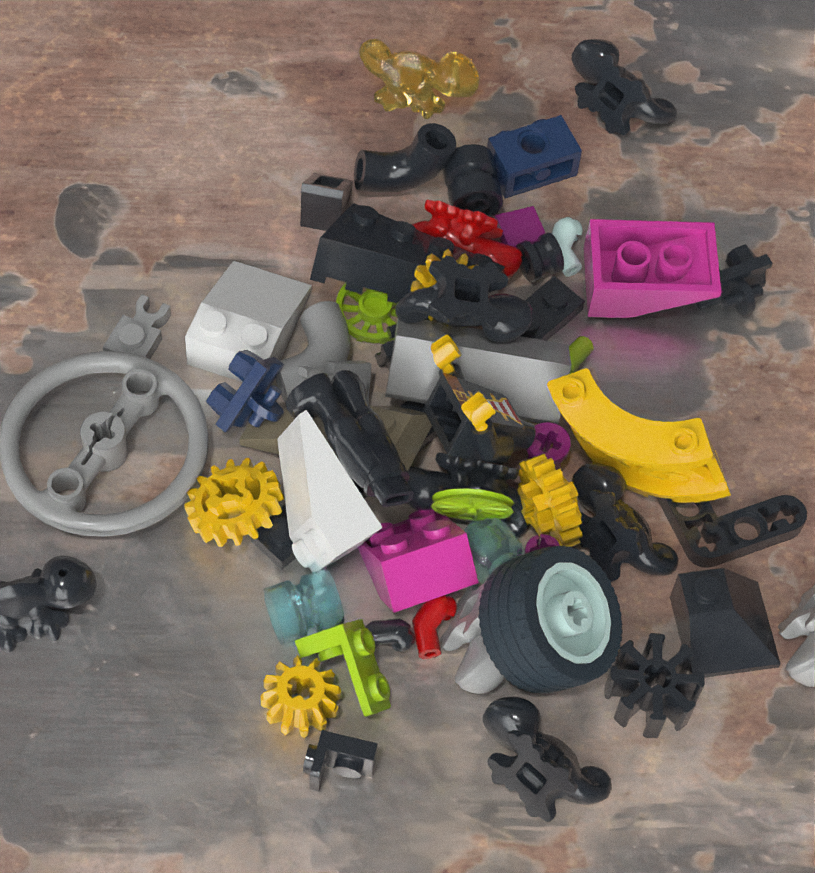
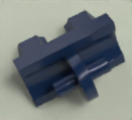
(252, 398)

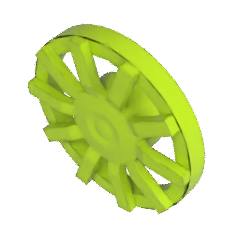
(372, 309)

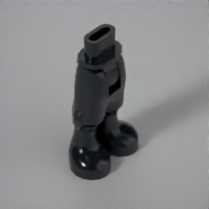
(354, 434)

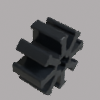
(636, 674)

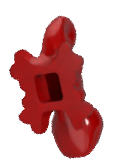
(470, 232)

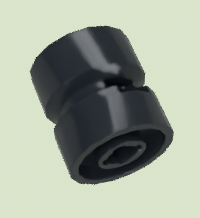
(472, 180)

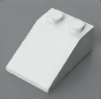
(244, 312)
(321, 501)

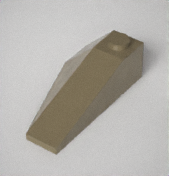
(405, 427)

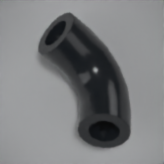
(406, 167)

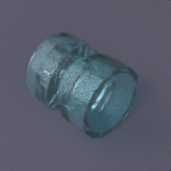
(303, 606)

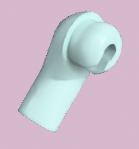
(565, 233)

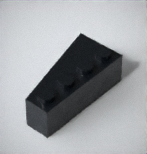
(380, 253)

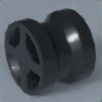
(541, 257)

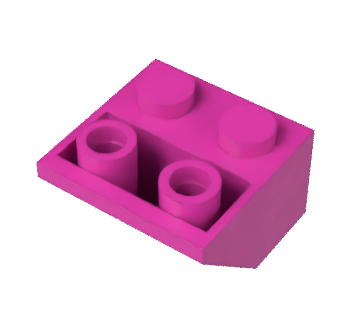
(418, 559)

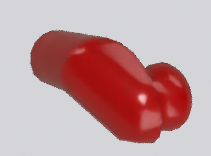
(426, 623)

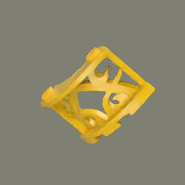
(652, 456)

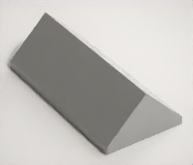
(510, 368)

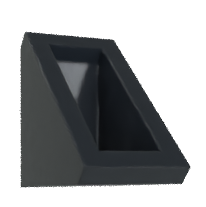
(323, 200)

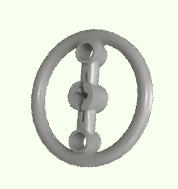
(103, 443)

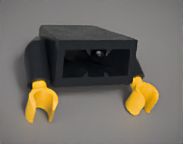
(471, 418)

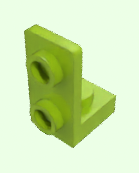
(358, 649)

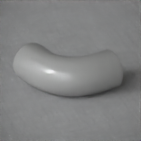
(327, 341)

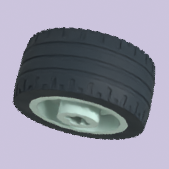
(550, 620)

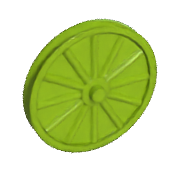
(472, 504)

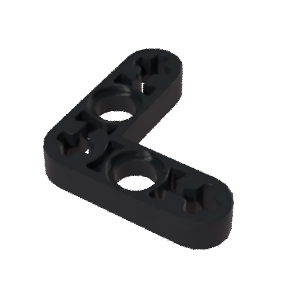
(722, 533)

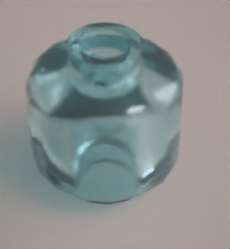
(491, 545)

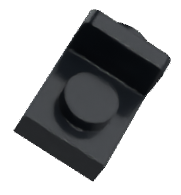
(343, 753)

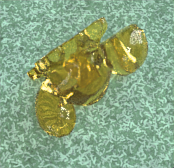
(412, 76)

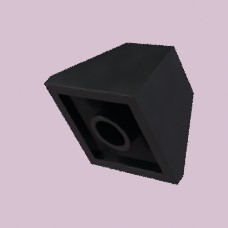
(723, 622)

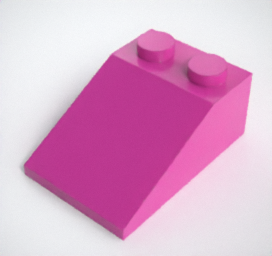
(648, 266)

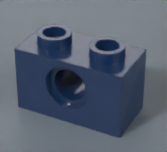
(534, 155)

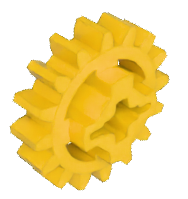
(549, 501)
(234, 502)

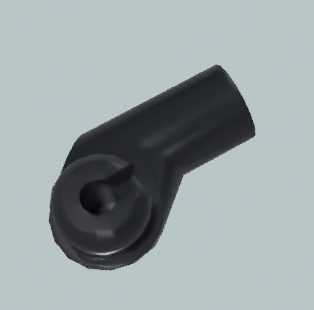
(392, 631)

